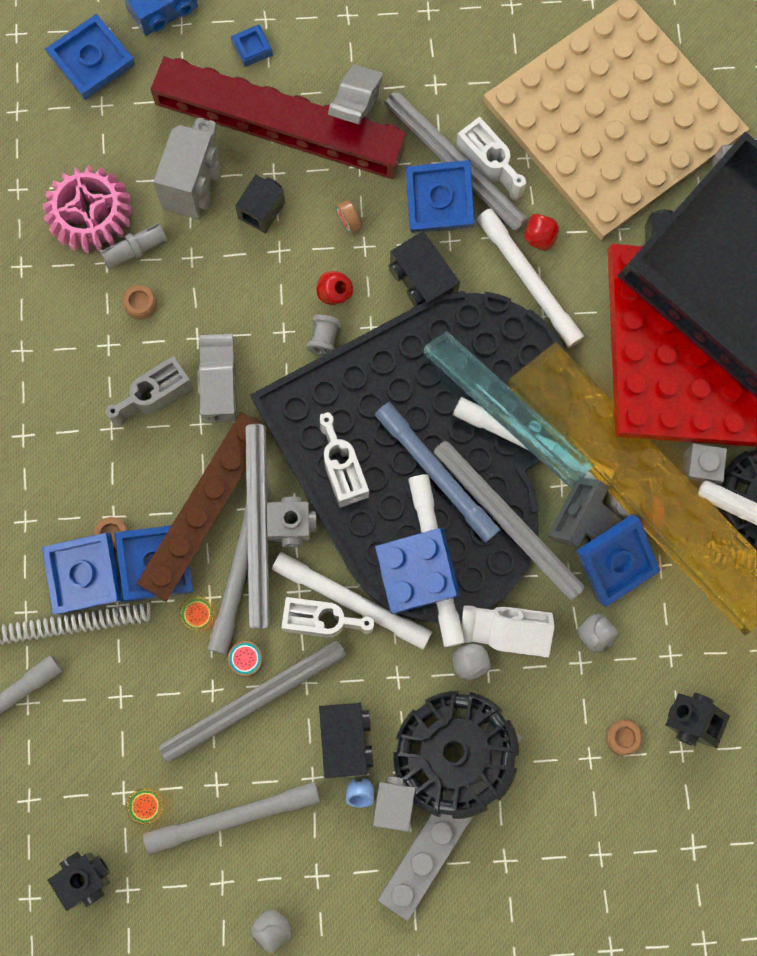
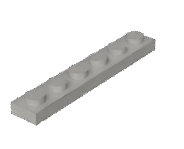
(427, 854)

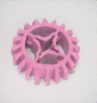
(62, 212)

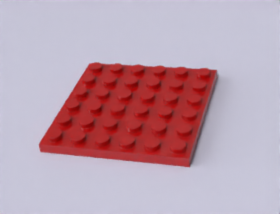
(664, 380)

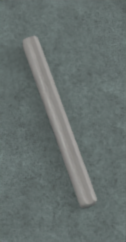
(448, 153)
(508, 520)
(257, 526)
(251, 701)

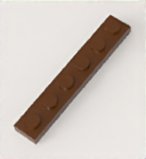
(198, 513)

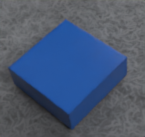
(252, 45)

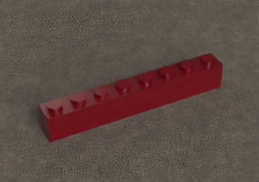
(277, 117)

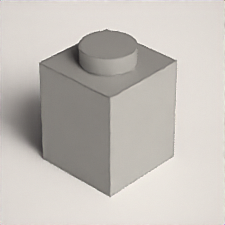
(703, 464)
(394, 804)

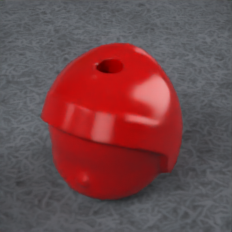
(541, 232)
(334, 288)

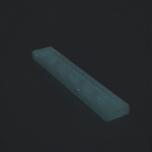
(508, 409)

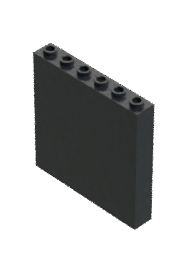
(704, 265)

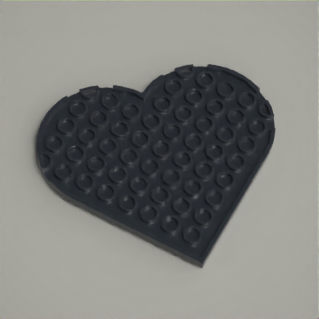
(391, 368)

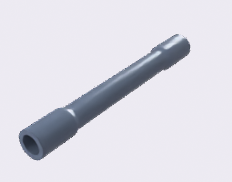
(473, 514)

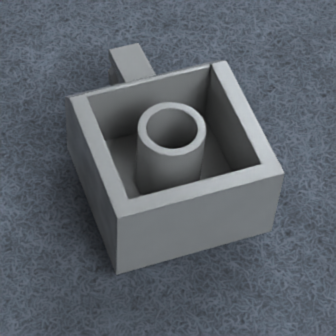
(188, 169)

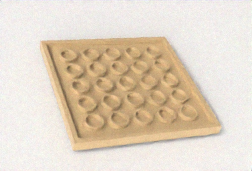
(614, 116)

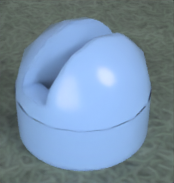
(360, 793)

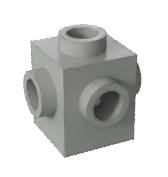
(290, 534)

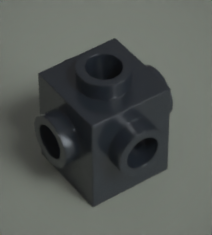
(697, 720)
(68, 885)

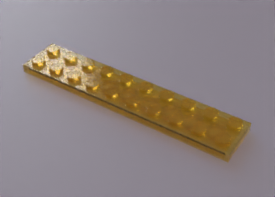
(645, 484)

